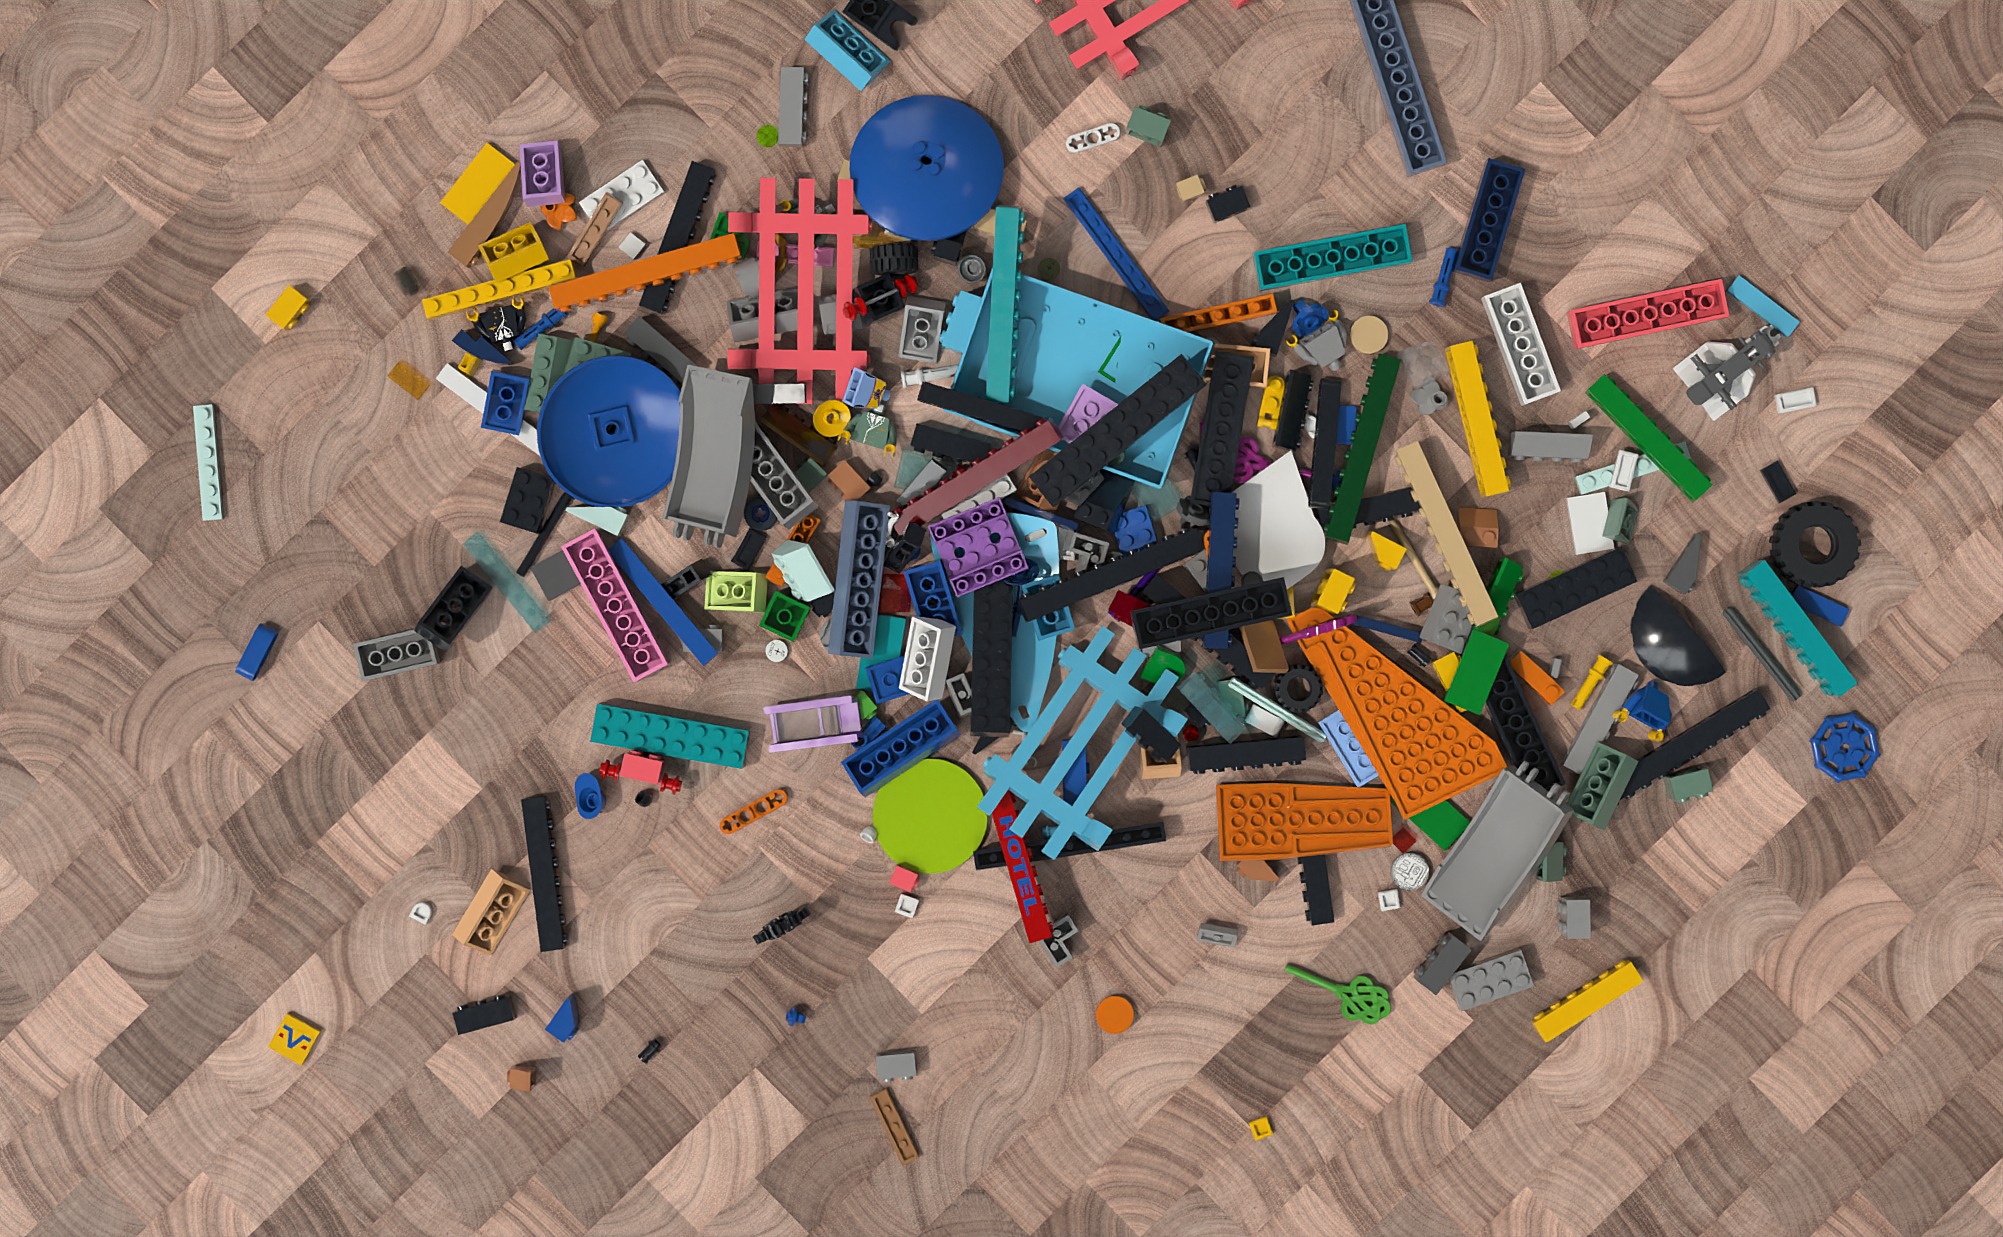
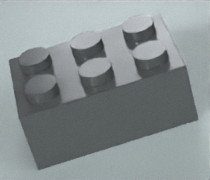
(1441, 962)

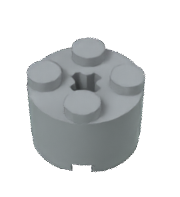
(748, 276)

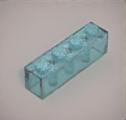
(1211, 707)

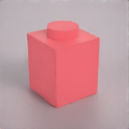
(904, 878)

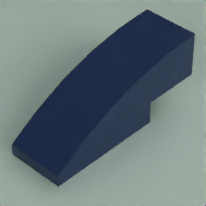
(480, 348)

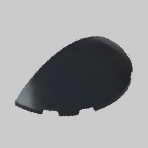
(1669, 644)

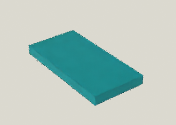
(886, 646)

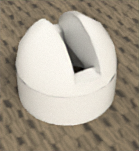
(869, 834)

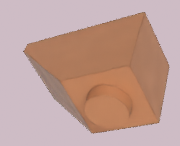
(1256, 870)
(522, 1077)

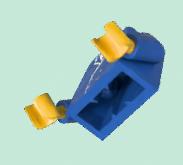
(1648, 707)

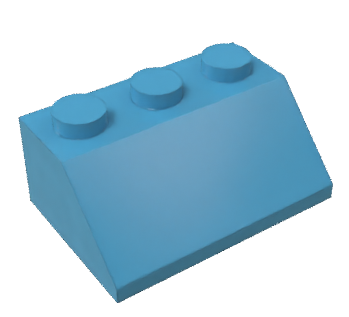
(1052, 623)

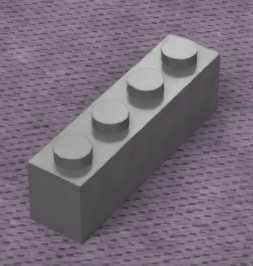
(658, 348)

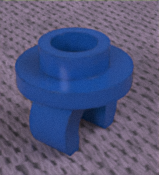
(793, 1016)

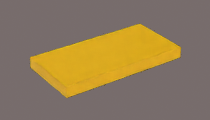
(477, 183)

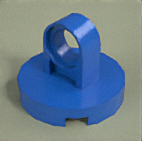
(1308, 317)

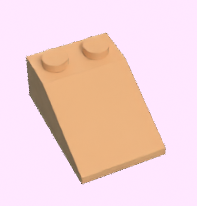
(1153, 769)

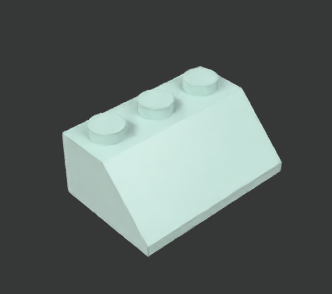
(802, 571)

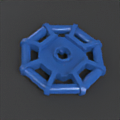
(1853, 754)

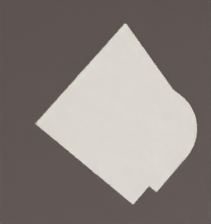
(1276, 525)

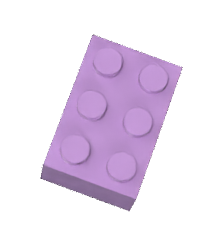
(542, 173)

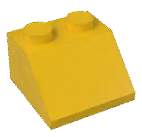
(1385, 551)

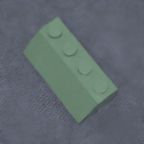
(547, 369)
(1601, 785)

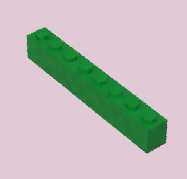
(1649, 438)

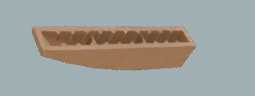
(487, 220)

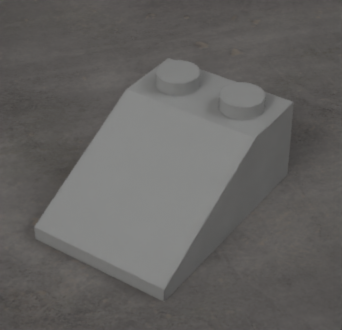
(921, 329)

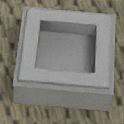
(1554, 668)

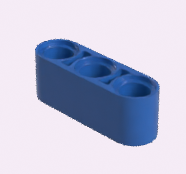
(256, 652)

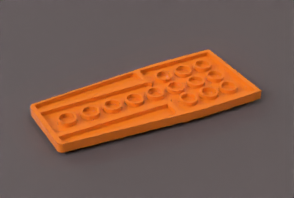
(1300, 820)

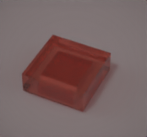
(1403, 840)

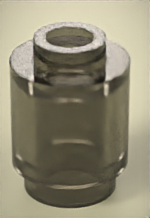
(407, 281)

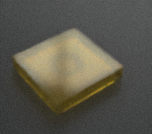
(868, 242)

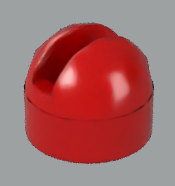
(1191, 733)

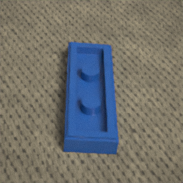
(1820, 606)

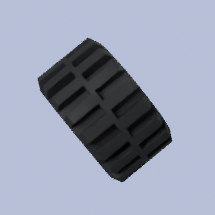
(894, 258)
(1310, 700)

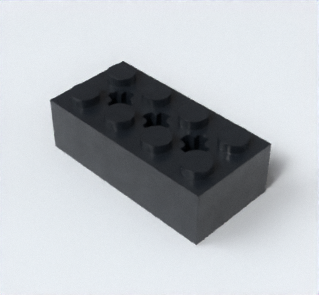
(452, 597)

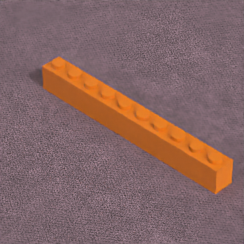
(645, 272)

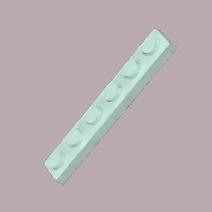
(208, 462)
(1602, 477)

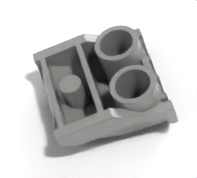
(827, 308)

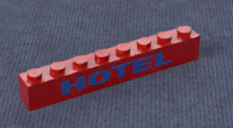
(1021, 872)

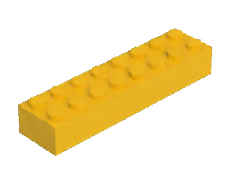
(1477, 419)

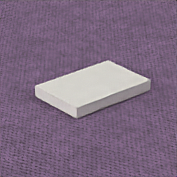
(1587, 522)

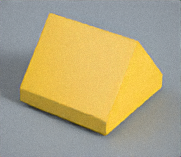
(469, 364)

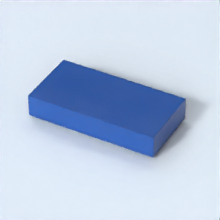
(1346, 424)

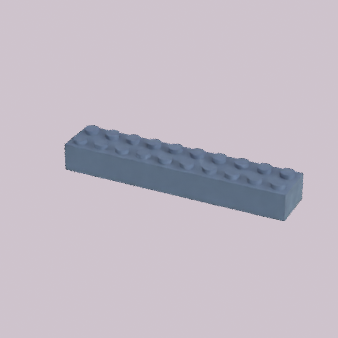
(1399, 85)

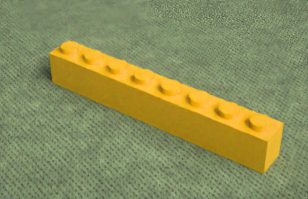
(492, 292)

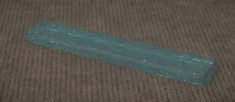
(506, 582)

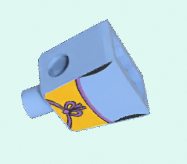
(865, 390)

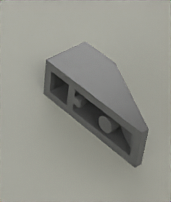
(1684, 570)

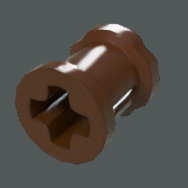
(1421, 604)

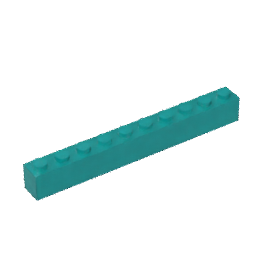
(1004, 303)

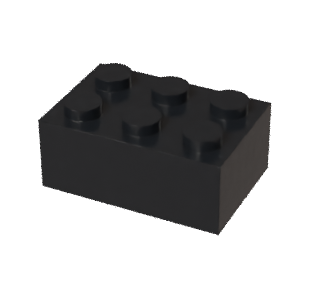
(527, 500)

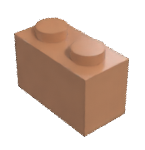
(848, 481)

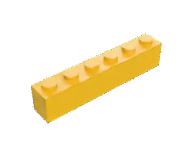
(1587, 1000)

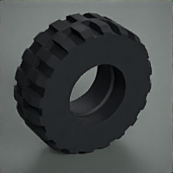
(1842, 538)

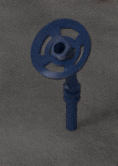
(1020, 579)

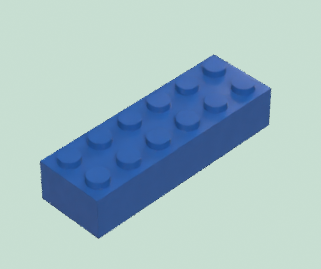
(900, 748)

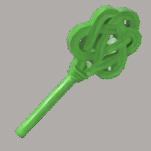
(1372, 1010)

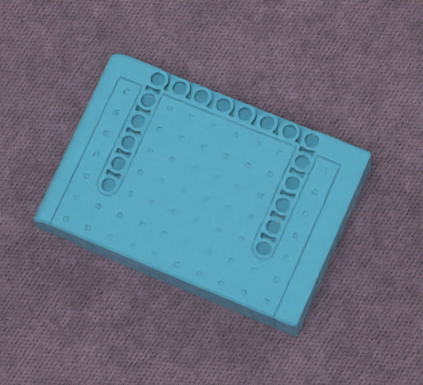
(1064, 346)

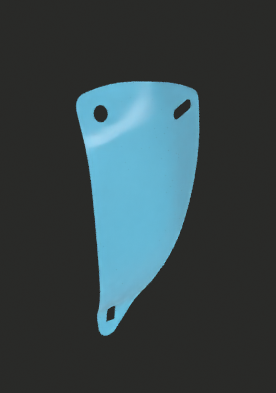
(1030, 658)

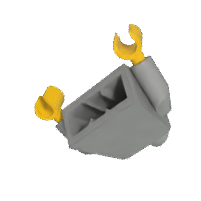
(1323, 345)

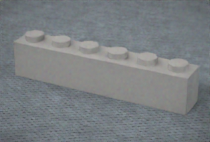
(1599, 718)

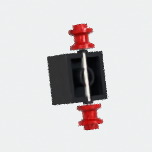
(879, 298)

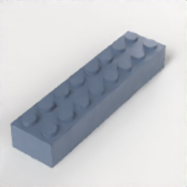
(858, 579)

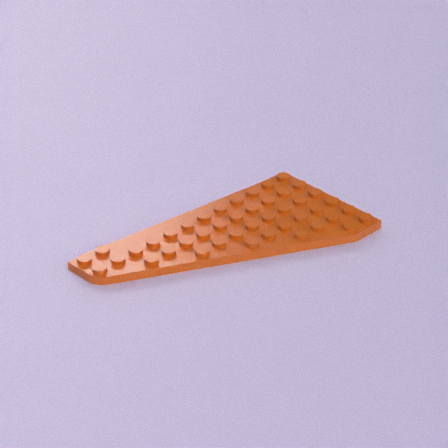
(1406, 731)

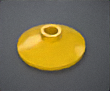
(834, 425)

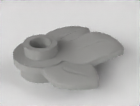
(1426, 398)

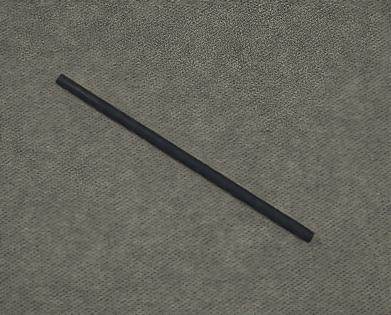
(549, 525)

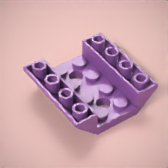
(983, 559)

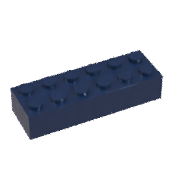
(1488, 220)

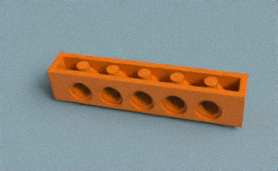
(1223, 314)

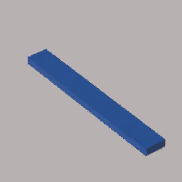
(1116, 254)
(662, 602)

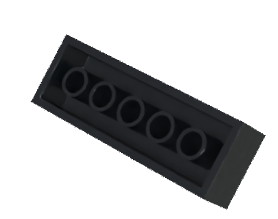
(1575, 587)
(1246, 753)

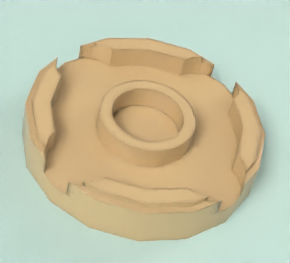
(1368, 334)

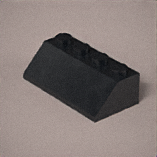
(1292, 410)

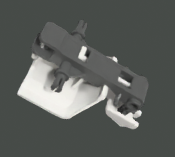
(1721, 374)

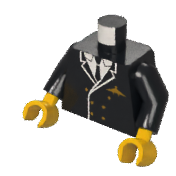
(501, 323)

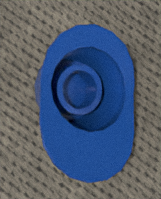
(589, 796)

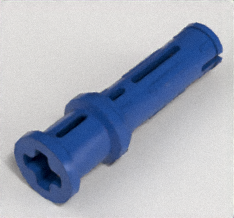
(1439, 286)
(548, 321)

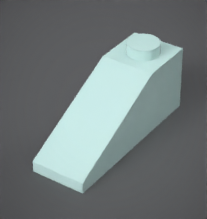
(607, 518)

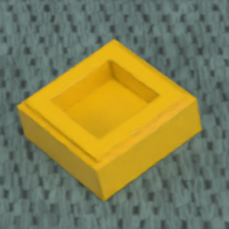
(1260, 1128)

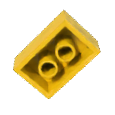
(513, 252)

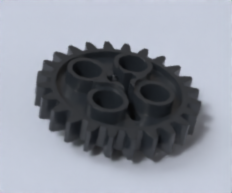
(786, 922)

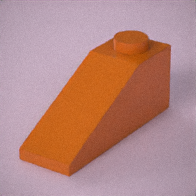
(1536, 678)

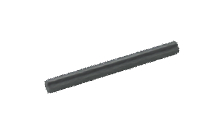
(1761, 654)

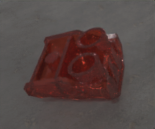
(894, 594)

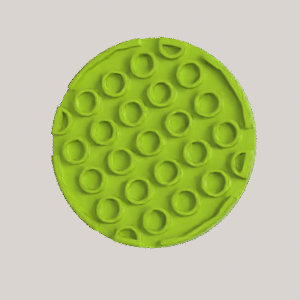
(930, 817)

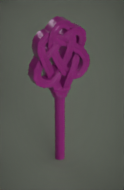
(1252, 454)
(1319, 628)

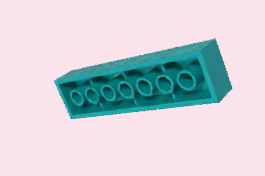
(1332, 257)
(1796, 628)
(670, 735)

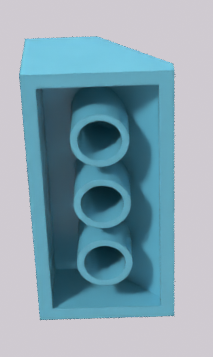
(847, 49)

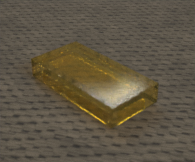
(408, 380)

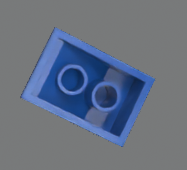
(505, 402)

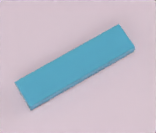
(1762, 306)

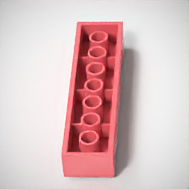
(1648, 314)

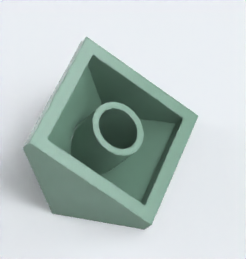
(1620, 520)

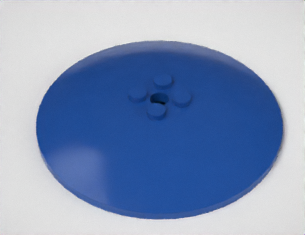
(931, 198)
(619, 465)

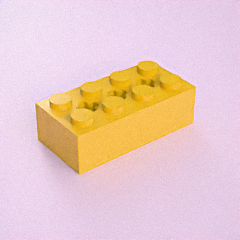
(1333, 591)

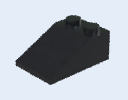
(1106, 502)

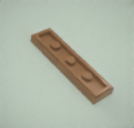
(595, 229)
(894, 1126)

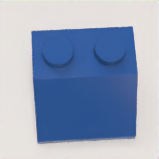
(565, 1021)

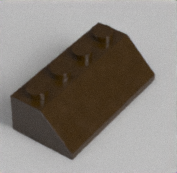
(799, 434)

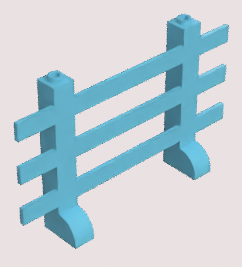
(1040, 796)

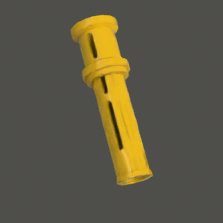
(1595, 674)

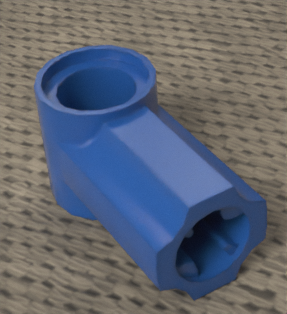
(871, 731)

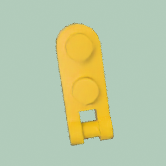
(1271, 402)

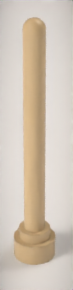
(1414, 559)

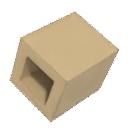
(1190, 188)

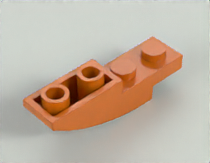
(801, 533)

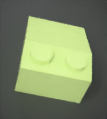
(736, 591)

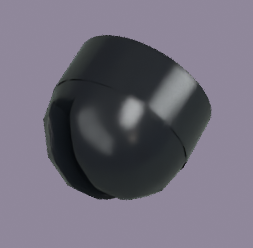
(875, 479)
(643, 798)

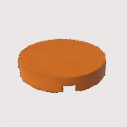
(1114, 1014)

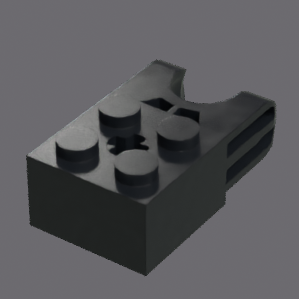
(880, 20)

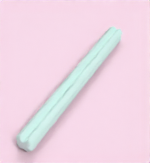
(1277, 709)

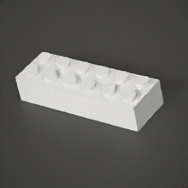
(1520, 344)

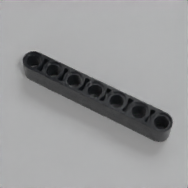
(976, 407)
(1324, 444)

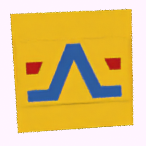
(294, 1039)

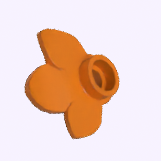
(560, 212)

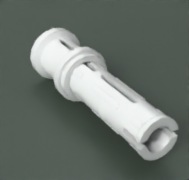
(920, 375)

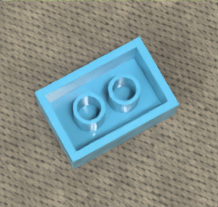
(960, 322)

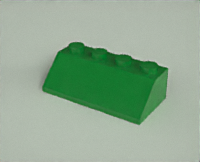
(1500, 591)

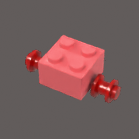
(642, 768)

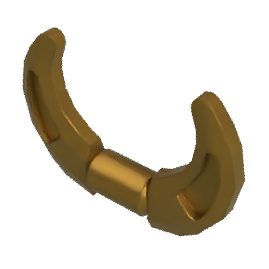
(781, 263)

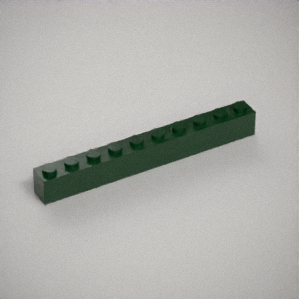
(1363, 448)

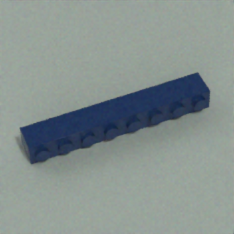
(1221, 556)

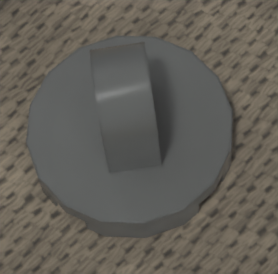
(1193, 513)

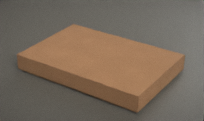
(1264, 648)

